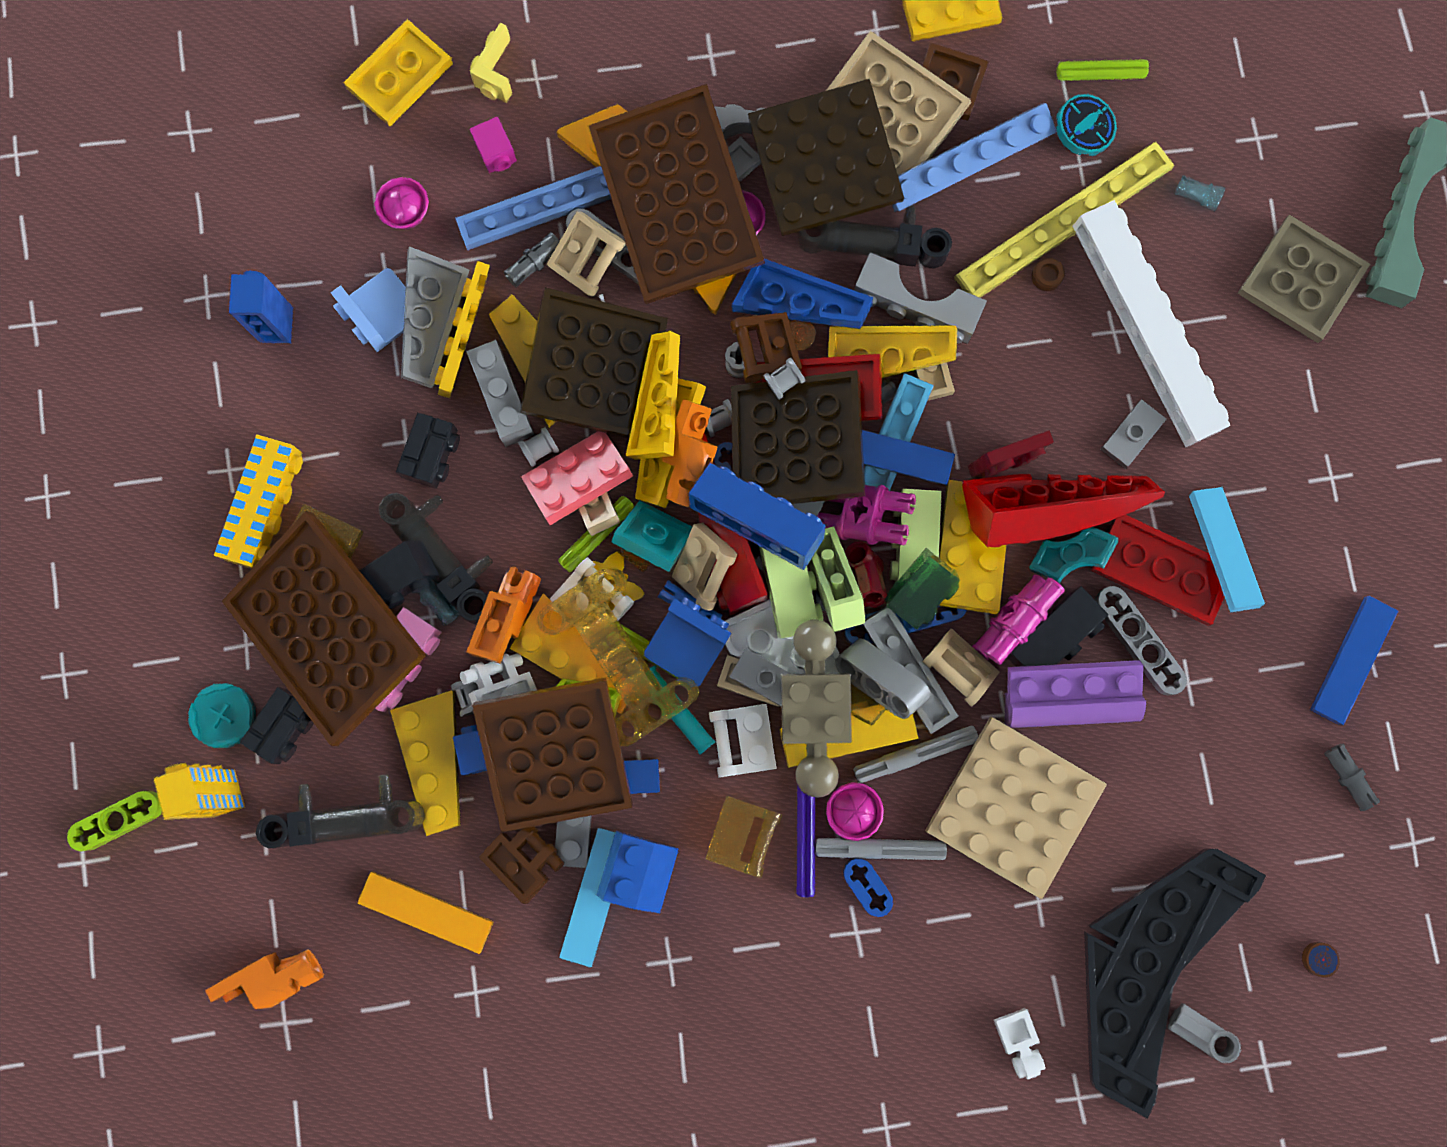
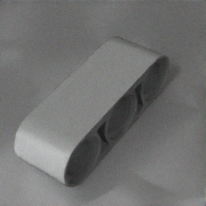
(883, 678)

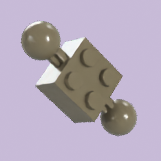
(816, 708)

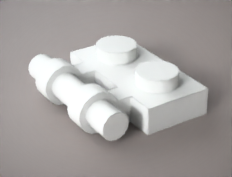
(512, 683)

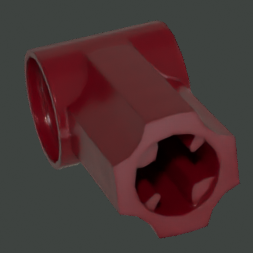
(867, 570)

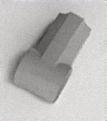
(1203, 1033)

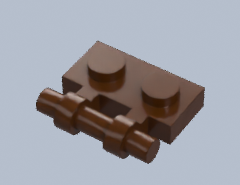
(515, 868)

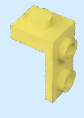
(484, 78)

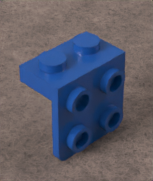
(687, 641)

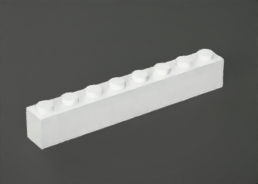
(1151, 324)

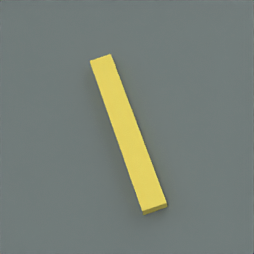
(1058, 224)

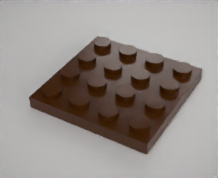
(553, 754)

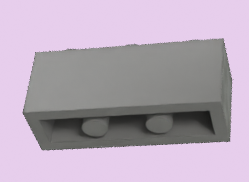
(500, 393)

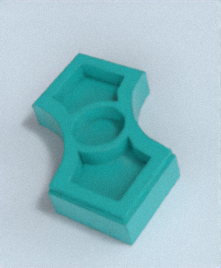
(1058, 559)

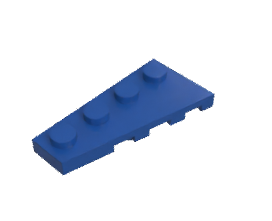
(804, 297)

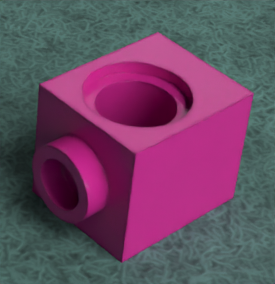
(493, 145)

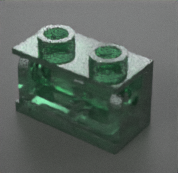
(922, 589)

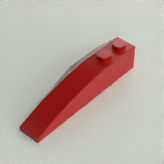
(1028, 510)
(742, 584)

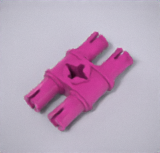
(870, 525)
(1018, 618)

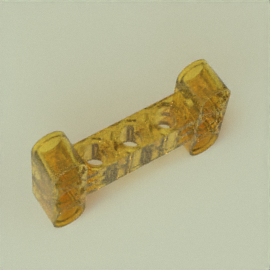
(617, 654)

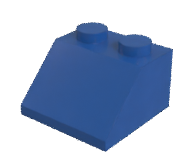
(637, 873)

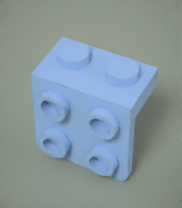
(374, 309)

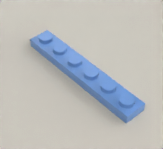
(974, 155)
(533, 208)

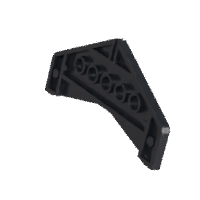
(1134, 980)

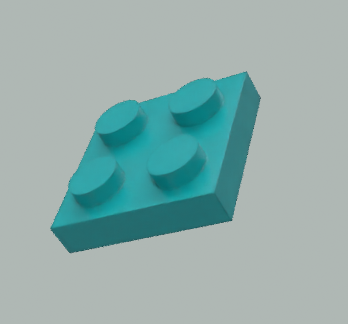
(652, 535)

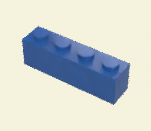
(757, 515)

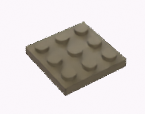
(1304, 278)

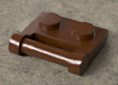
(775, 343)

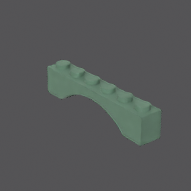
(1398, 266)

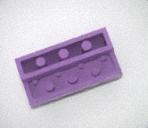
(1074, 694)

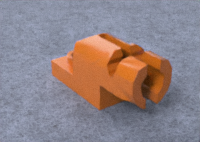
(690, 451)
(503, 615)
(269, 980)

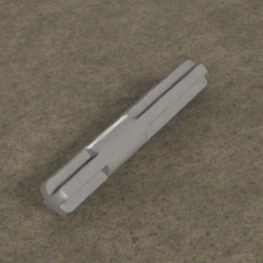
(915, 754)
(881, 849)

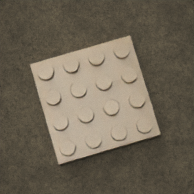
(911, 100)
(1016, 807)

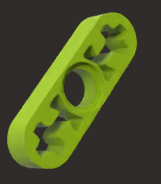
(90, 823)

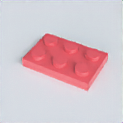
(576, 476)

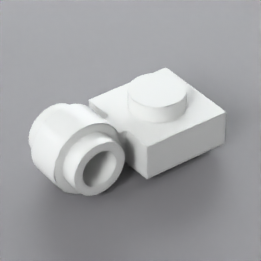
(1018, 1035)

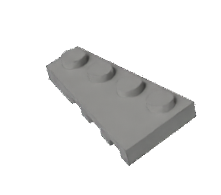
(429, 311)

